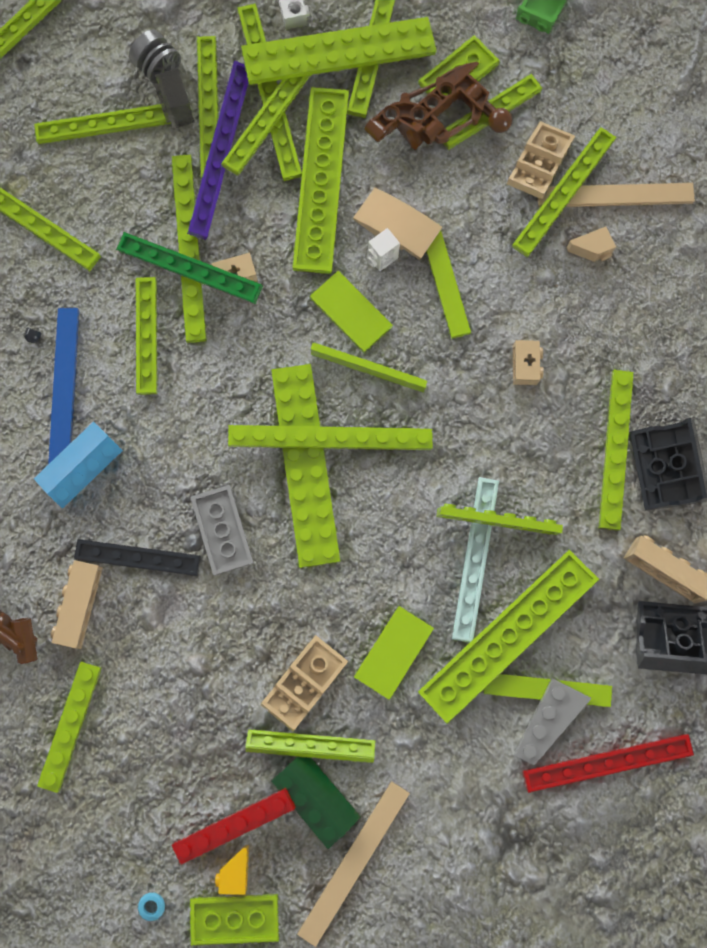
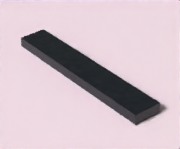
(137, 557)

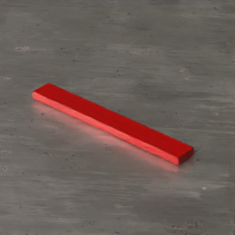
(608, 763)

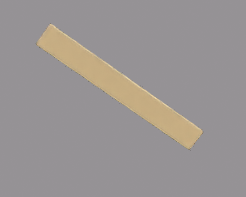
(629, 195)
(353, 864)

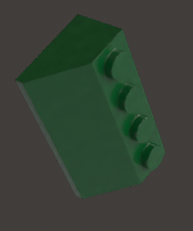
(317, 800)

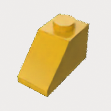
(234, 874)

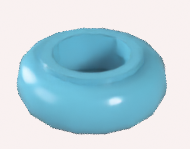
(142, 909)

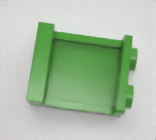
(540, 13)

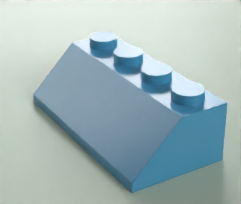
(78, 464)

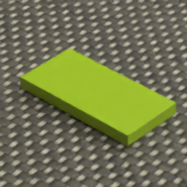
(471, 51)
(351, 312)
(393, 652)
(234, 919)

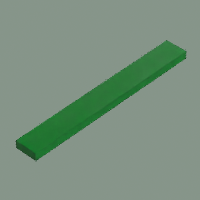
(189, 268)

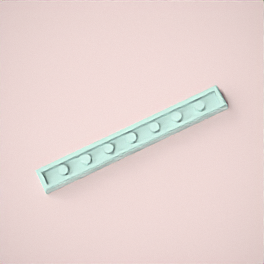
(474, 564)

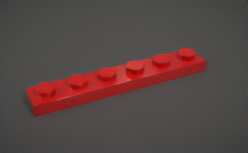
(233, 826)

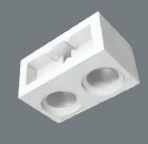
(292, 20)
(383, 250)

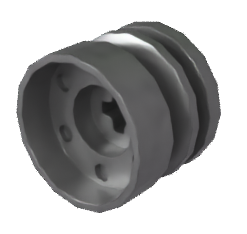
(153, 55)

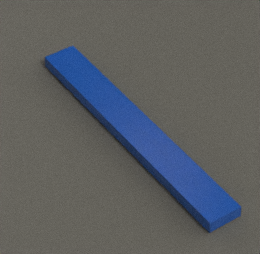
(64, 381)

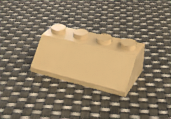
(668, 569)

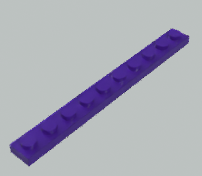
(219, 149)

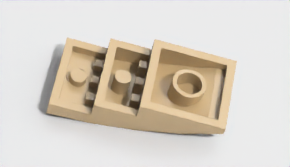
(541, 160)
(407, 224)
(304, 683)

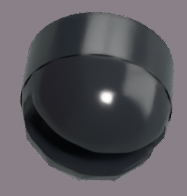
(32, 335)

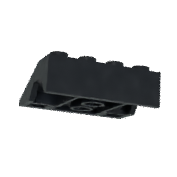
(669, 465)
(671, 637)

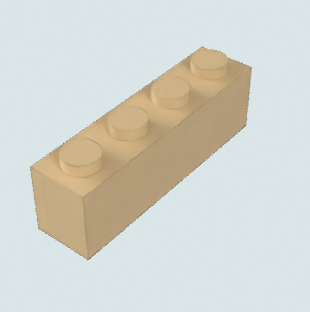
(76, 605)

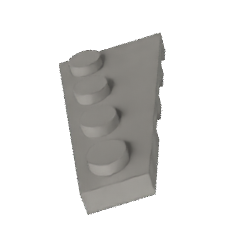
(553, 715)

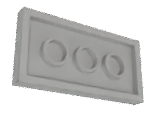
(221, 530)

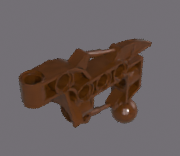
(455, 83)

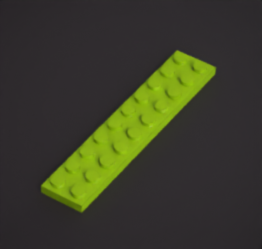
(338, 50)
(320, 181)
(306, 470)
(508, 636)

